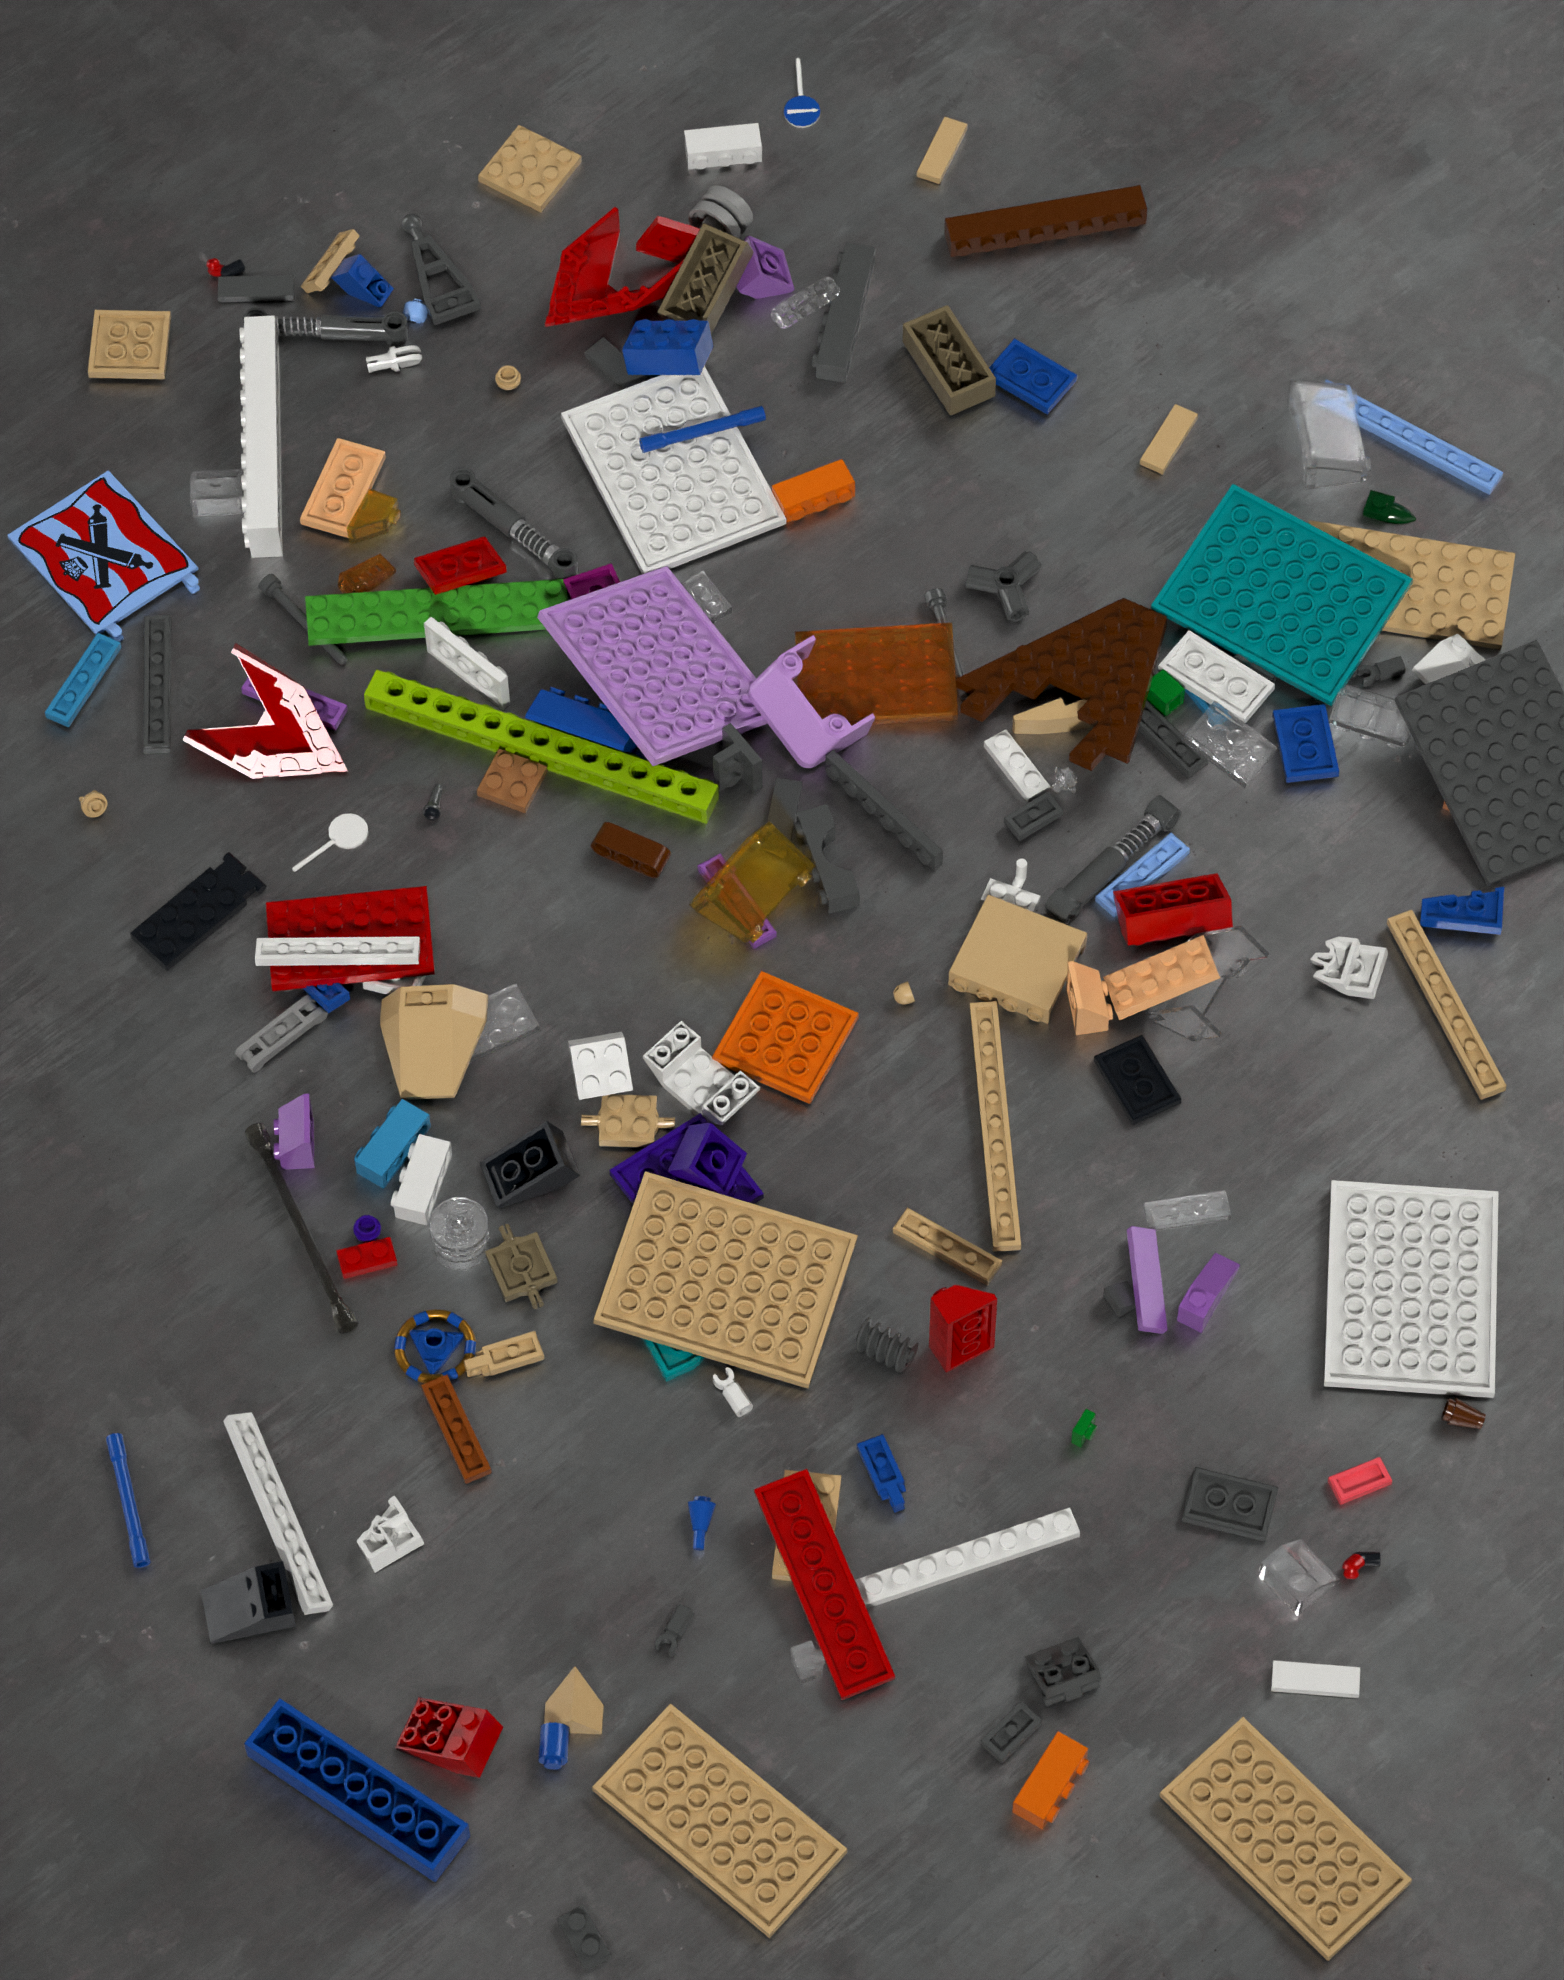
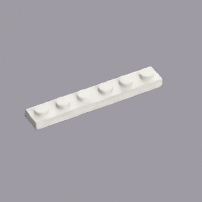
(337, 951)

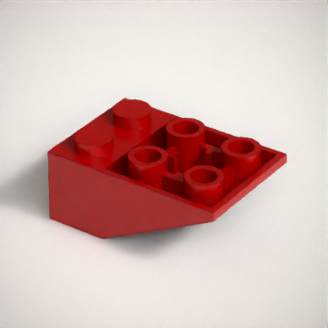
(450, 1736)

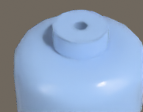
(415, 311)

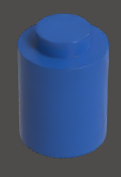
(553, 1745)

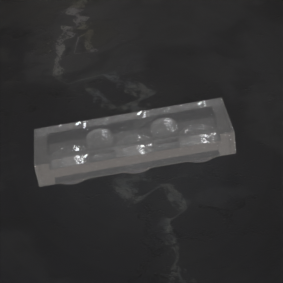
(1187, 1211)

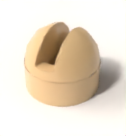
(903, 994)

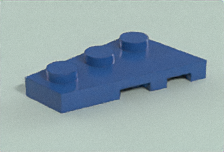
(1469, 913)

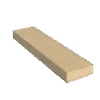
(947, 1246)

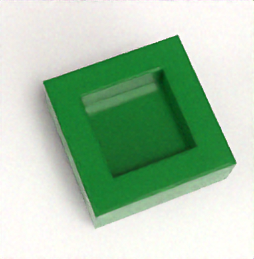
(1084, 1428)

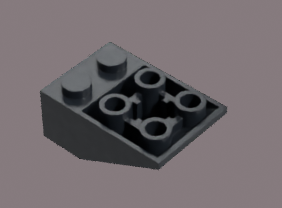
(249, 1604)

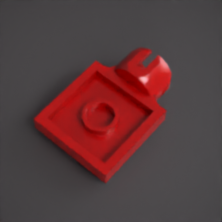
(667, 239)

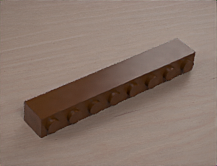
(1045, 221)

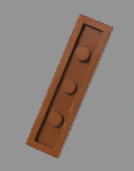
(456, 1429)

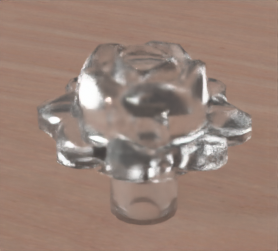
(1065, 780)

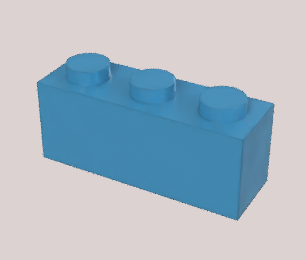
(391, 1143)

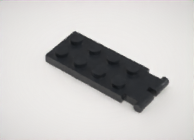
(197, 912)

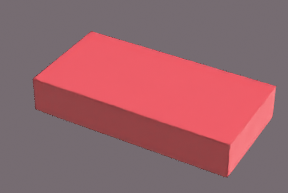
(1359, 1480)

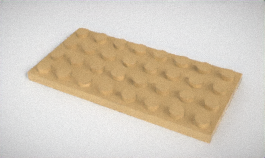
(1452, 588)
(720, 1820)
(1285, 1838)

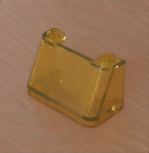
(753, 883)

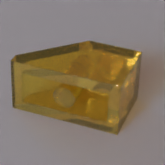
(373, 517)

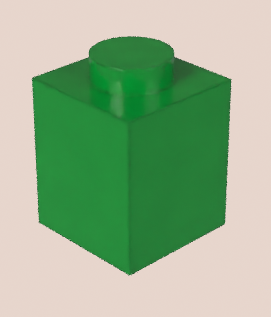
(1165, 693)

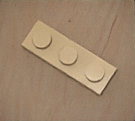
(329, 262)

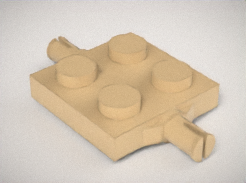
(627, 1120)

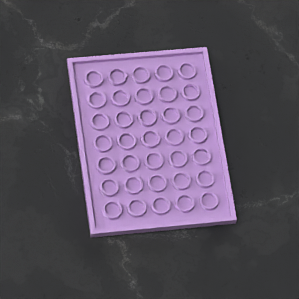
(656, 664)

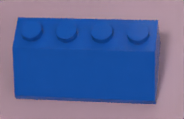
(579, 719)

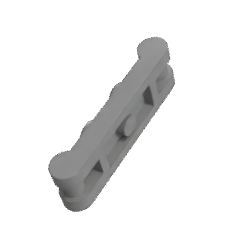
(280, 1032)

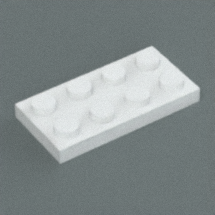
(467, 663)
(1216, 676)

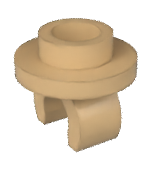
(93, 804)

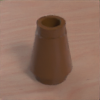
(1461, 1414)

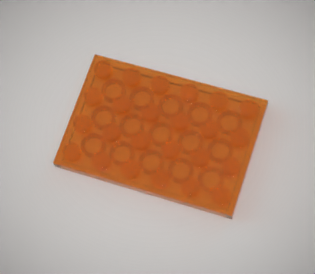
(883, 671)

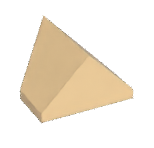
(575, 1706)

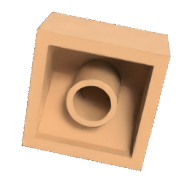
(1087, 999)

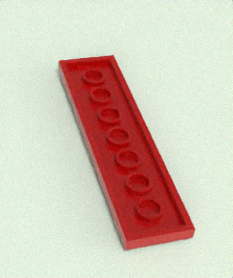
(824, 1584)

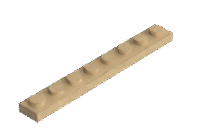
(1446, 1004)

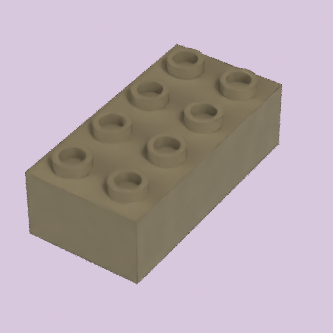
(706, 277)
(949, 360)

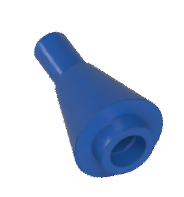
(701, 1512)

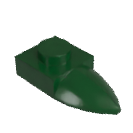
(1385, 509)

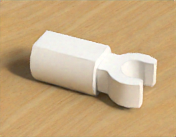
(733, 1393)

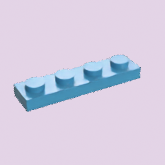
(83, 680)

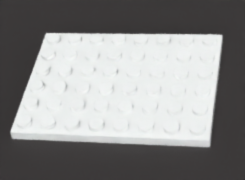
(677, 497)
(1411, 1289)

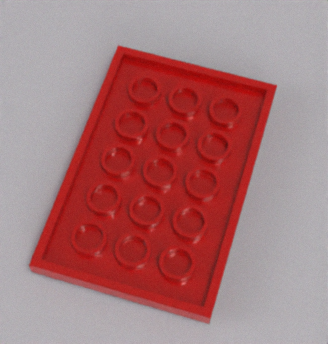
(363, 914)

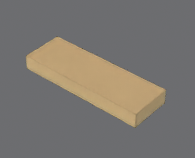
(942, 150)
(1168, 439)

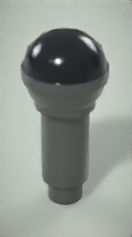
(432, 809)

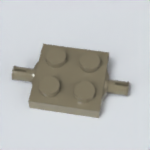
(521, 1266)

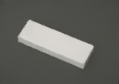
(1315, 1679)

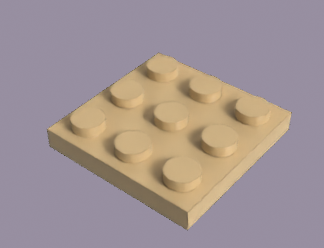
(529, 168)
(129, 344)

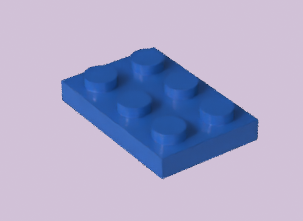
(1032, 376)
(1305, 743)

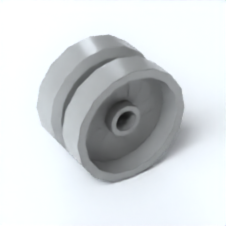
(723, 211)

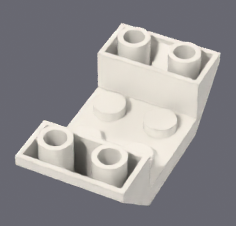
(696, 1078)

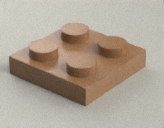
(512, 781)

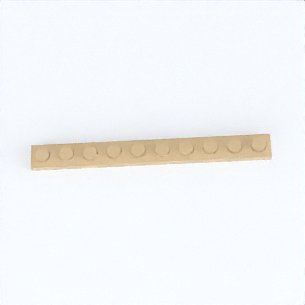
(995, 1127)

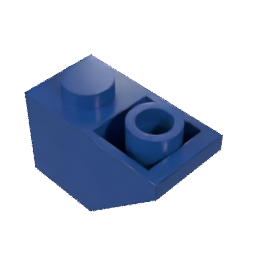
(362, 280)

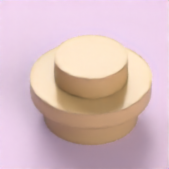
(508, 378)

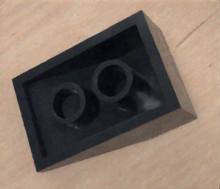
(530, 1166)

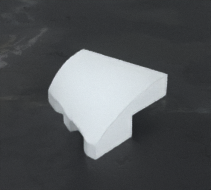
(389, 1537)

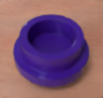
(367, 1228)

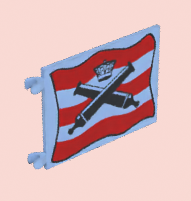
(104, 554)

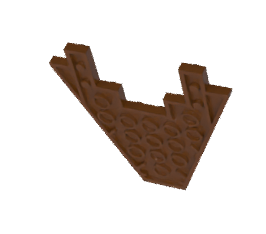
(1098, 658)

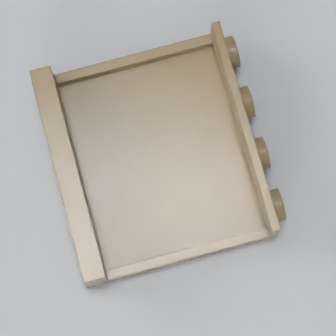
(1016, 958)

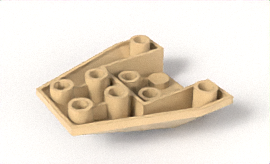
(432, 1037)

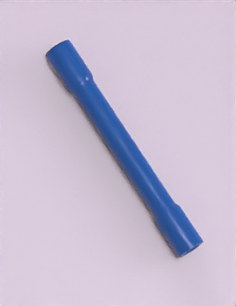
(742, 418)
(136, 1539)

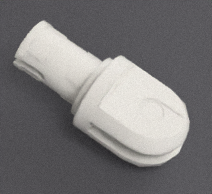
(395, 359)

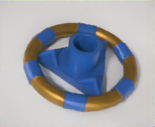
(434, 1345)

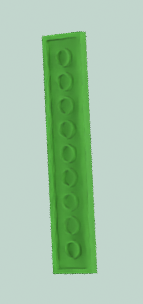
(403, 612)

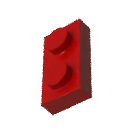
(366, 1257)

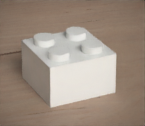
(600, 1065)

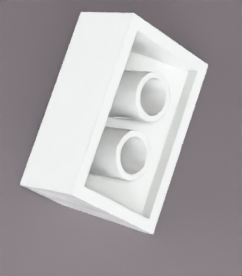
(1446, 658)

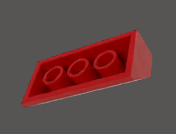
(1173, 909)
(961, 1324)

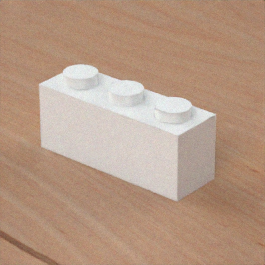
(723, 146)
(421, 1179)

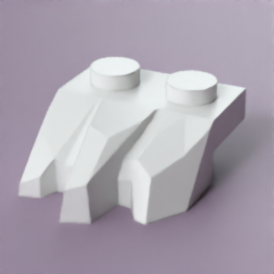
(1351, 966)

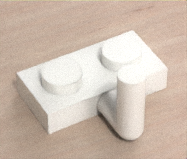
(1013, 893)

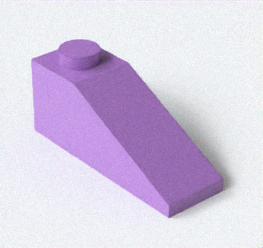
(1206, 1292)

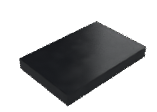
(1137, 1079)

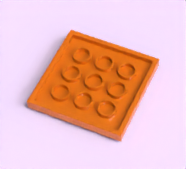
(785, 1037)

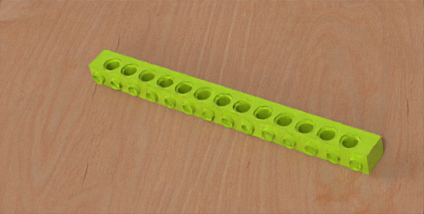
(574, 764)

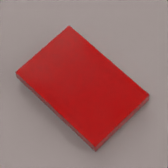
(460, 565)

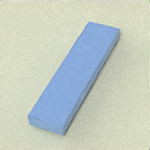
(1145, 870)

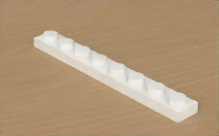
(278, 1513)
(968, 1558)

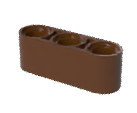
(630, 849)

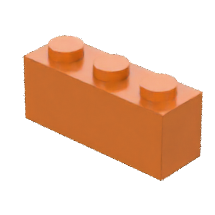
(814, 490)
(1051, 1781)

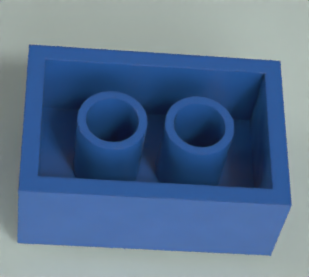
(667, 347)

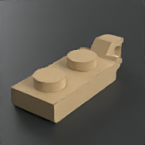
(505, 1355)

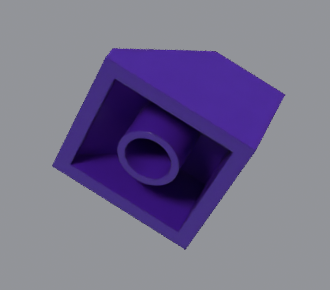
(707, 1159)

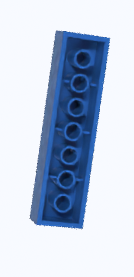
(357, 1790)

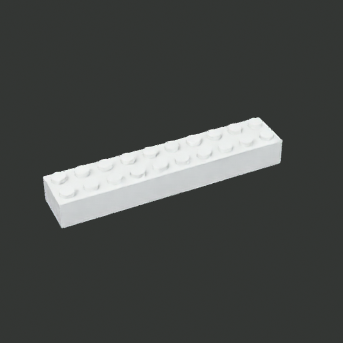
(261, 437)

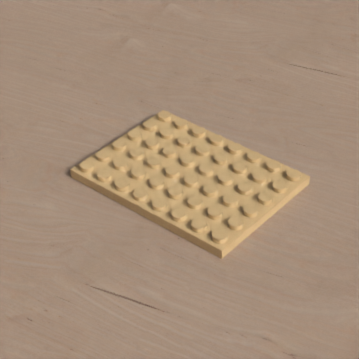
(726, 1279)

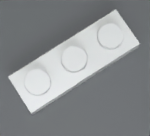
(1016, 766)

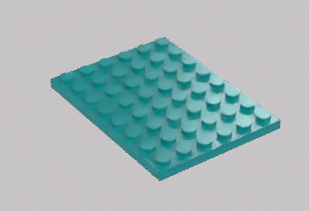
(1282, 594)

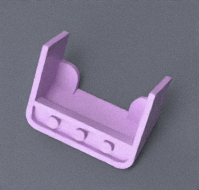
(794, 718)

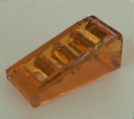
(349, 579)

